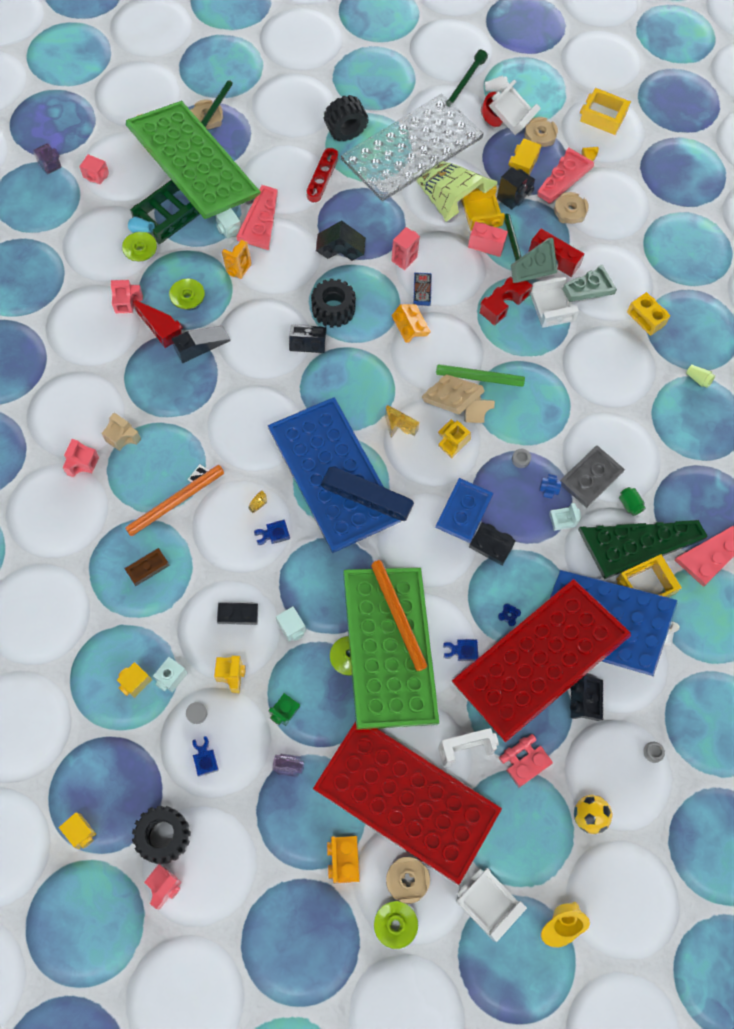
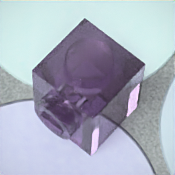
(47, 158)

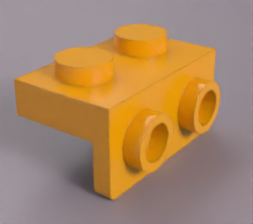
(410, 322)

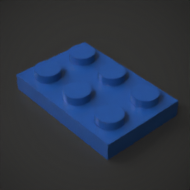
(464, 510)

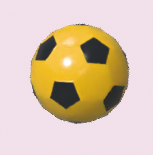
(593, 814)

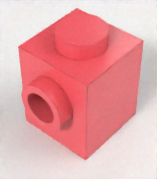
(94, 169)

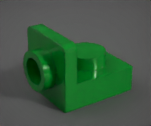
(284, 710)

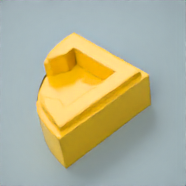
(590, 152)

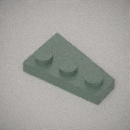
(536, 263)
(592, 285)

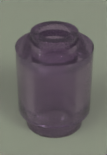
(288, 765)

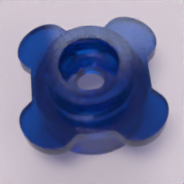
(507, 608)

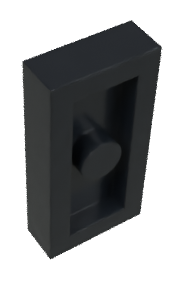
(237, 613)

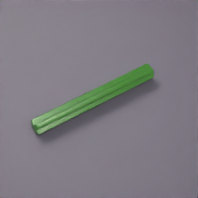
(480, 375)

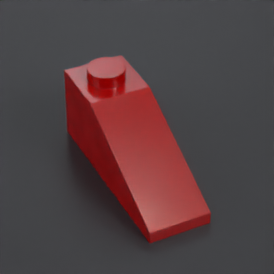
(160, 323)

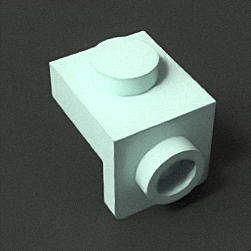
(565, 517)

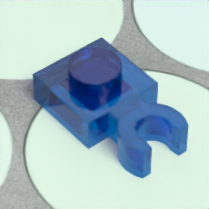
(275, 532)
(465, 650)
(205, 760)

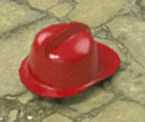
(488, 114)

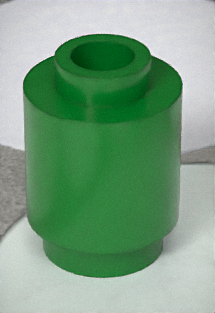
(632, 501)

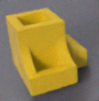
(454, 437)
(230, 671)

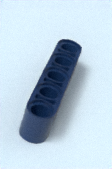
(367, 493)

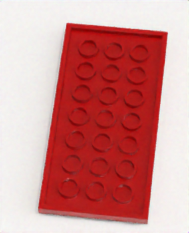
(540, 659)
(408, 801)

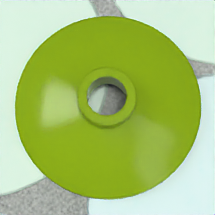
(136, 241)
(184, 288)
(338, 656)
(408, 925)

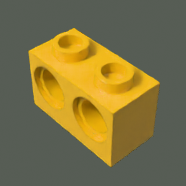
(648, 313)

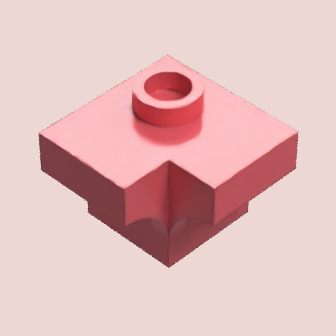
(124, 294)
(79, 458)
(163, 886)

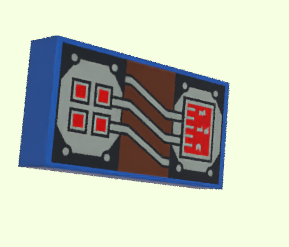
(422, 289)

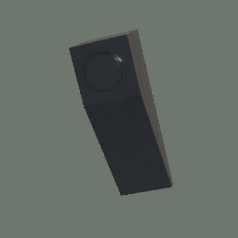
(199, 341)

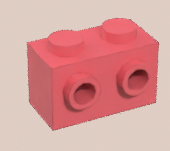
(487, 239)

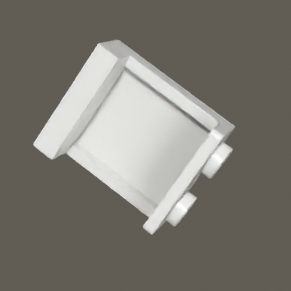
(512, 108)
(552, 302)
(449, 746)
(490, 904)

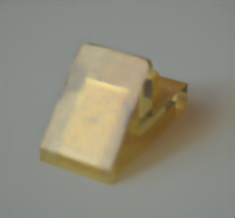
(397, 419)

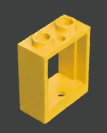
(601, 120)
(661, 570)

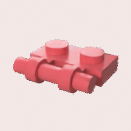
(530, 765)

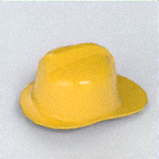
(565, 925)

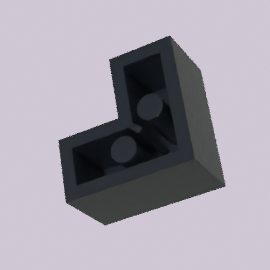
(514, 187)
(340, 239)

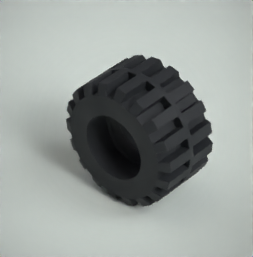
(345, 118)
(335, 291)
(146, 824)

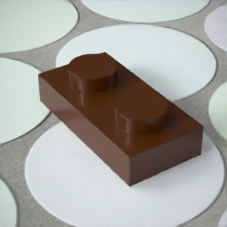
(147, 567)

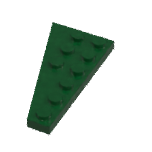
(629, 545)

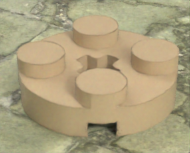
(201, 107)
(541, 124)
(567, 215)
(397, 872)

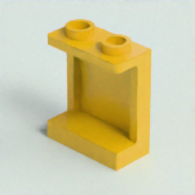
(482, 208)

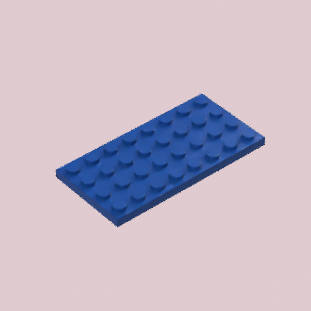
(312, 444)

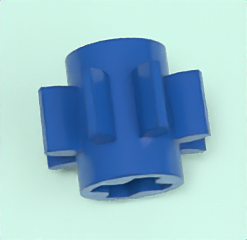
(550, 486)

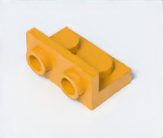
(238, 260)
(344, 859)

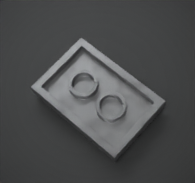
(591, 476)

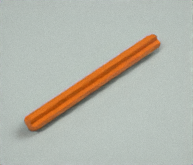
(174, 500)
(399, 615)

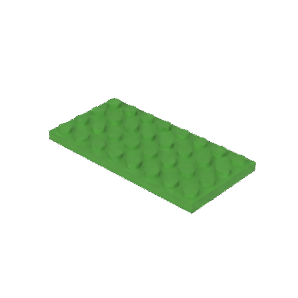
(193, 159)
(384, 678)

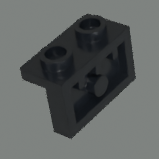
(307, 338)
(492, 543)
(587, 699)

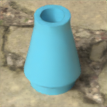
(140, 225)

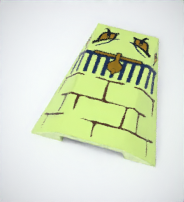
(449, 184)

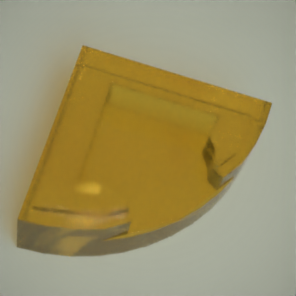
(258, 502)

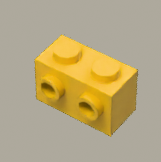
(525, 156)

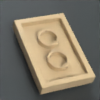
(453, 394)

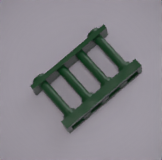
(173, 222)

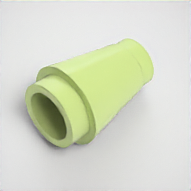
(701, 376)

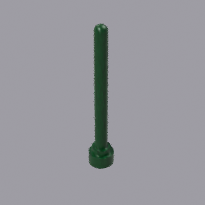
(479, 58)
(216, 103)
(511, 233)

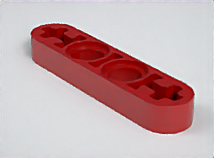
(320, 174)

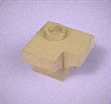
(476, 411)
(120, 432)

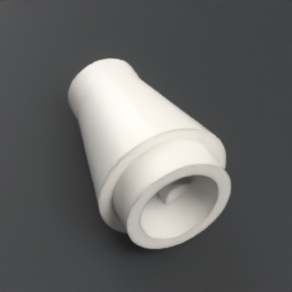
(495, 84)

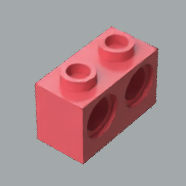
(405, 248)

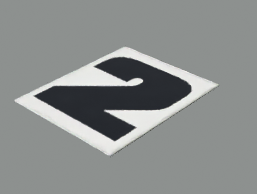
(199, 471)

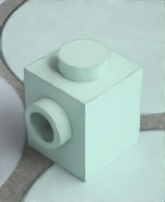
(228, 223)
(291, 624)
(169, 675)

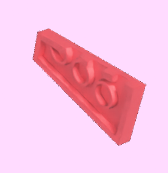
(567, 172)
(259, 221)
(709, 557)

